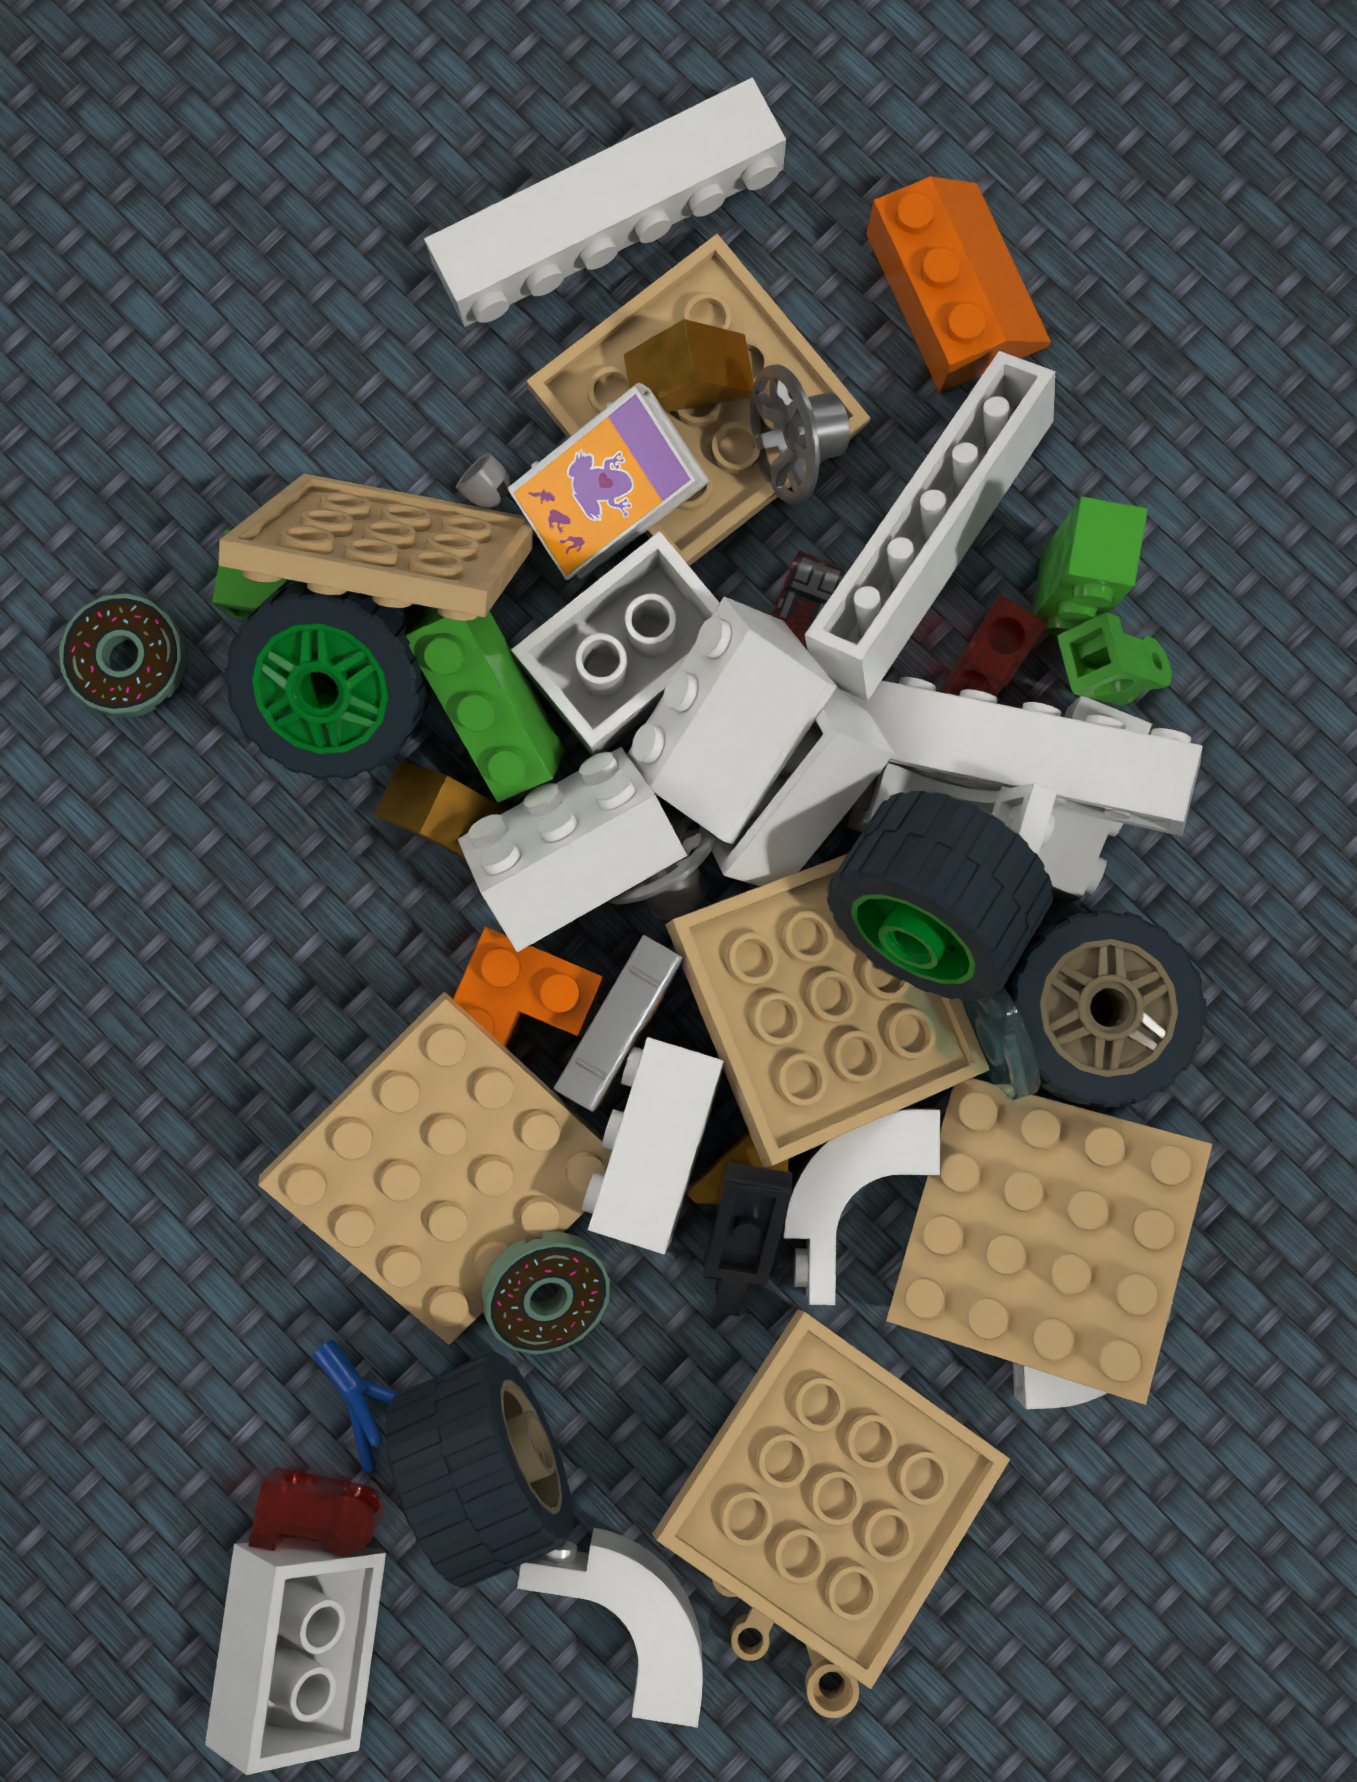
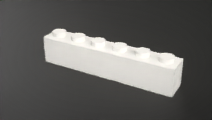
(608, 203)
(932, 524)
(998, 747)

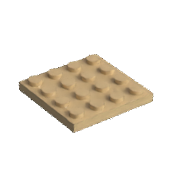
(719, 292)
(381, 546)
(809, 1022)
(439, 1166)
(1052, 1237)
(832, 1498)

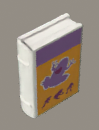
(608, 483)

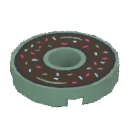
(95, 633)
(551, 1323)

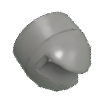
(485, 482)

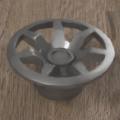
(803, 431)
(680, 885)

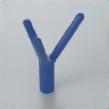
(353, 1389)

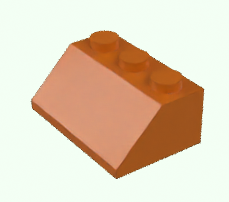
(953, 278)

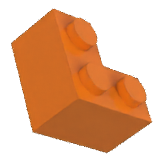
(508, 984)

